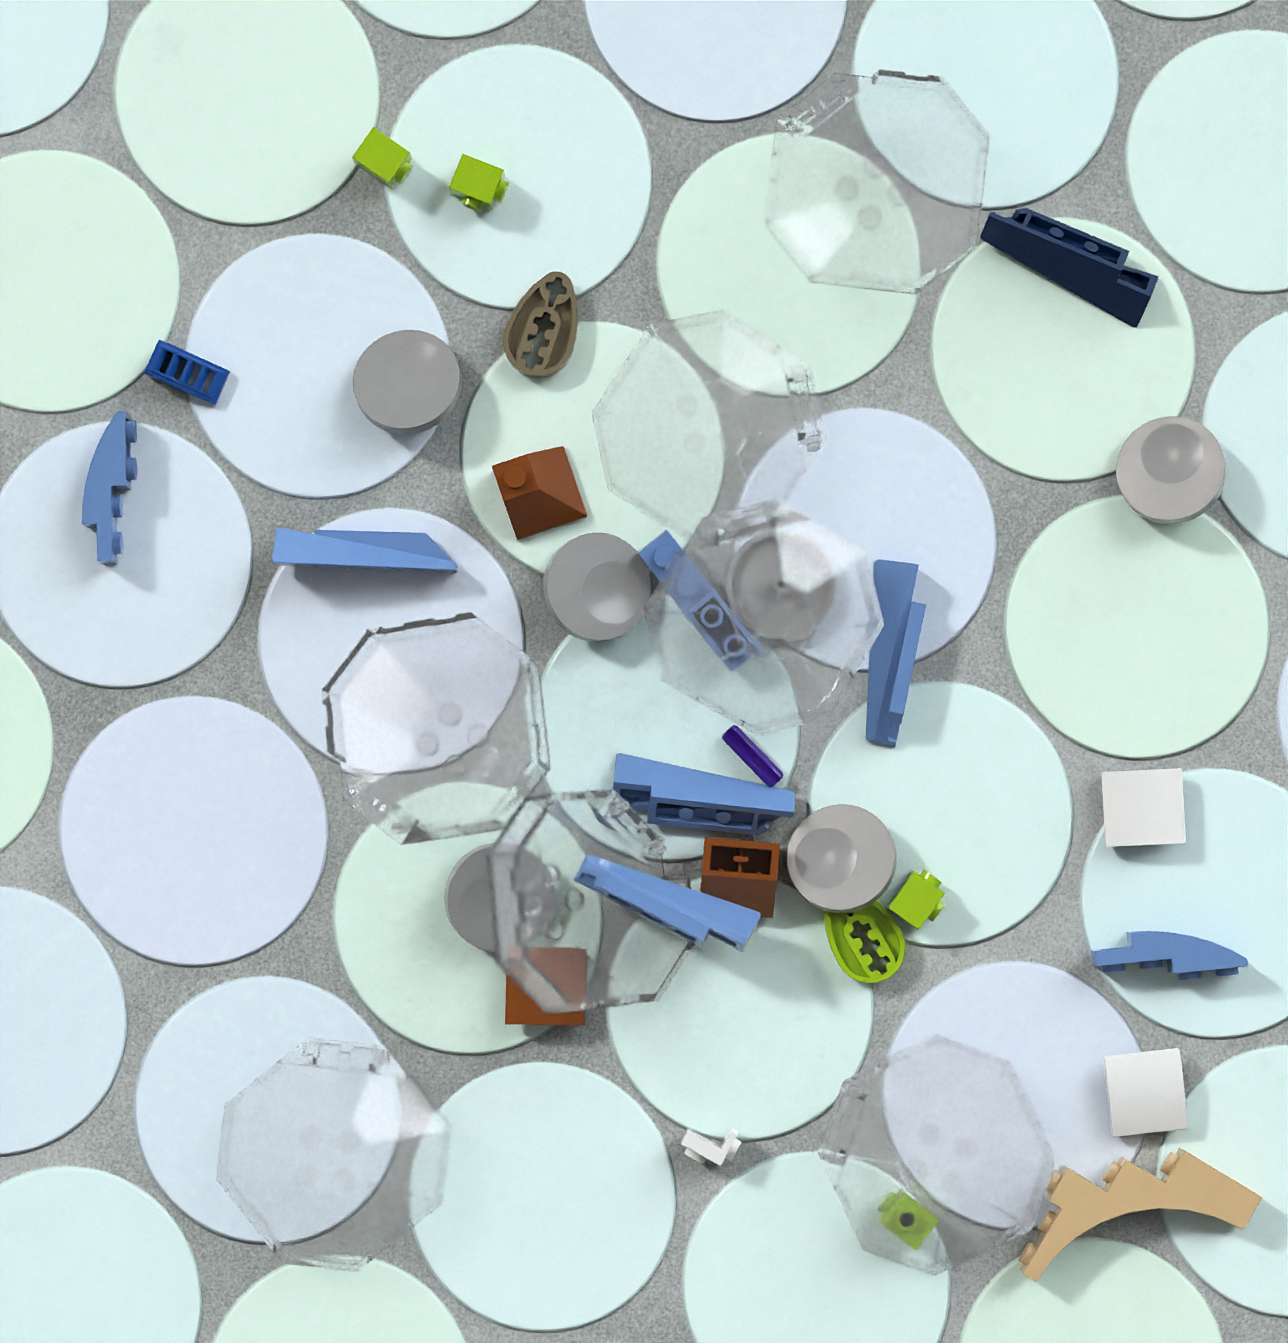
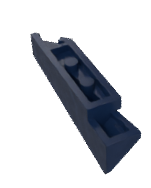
(1074, 261)

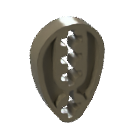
(521, 326)

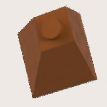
(539, 491)

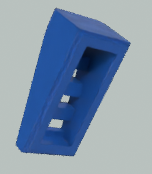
(156, 362)

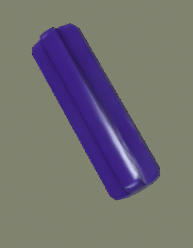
(752, 756)

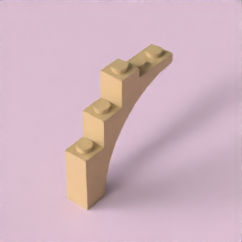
(1128, 1188)

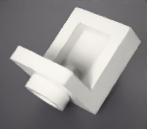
(701, 1148)

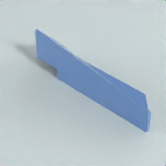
(360, 550)
(893, 650)
(699, 798)
(670, 905)

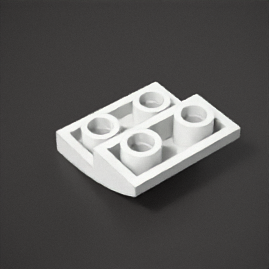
(1143, 807)
(1145, 1092)

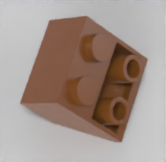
(741, 872)

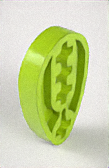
(846, 950)

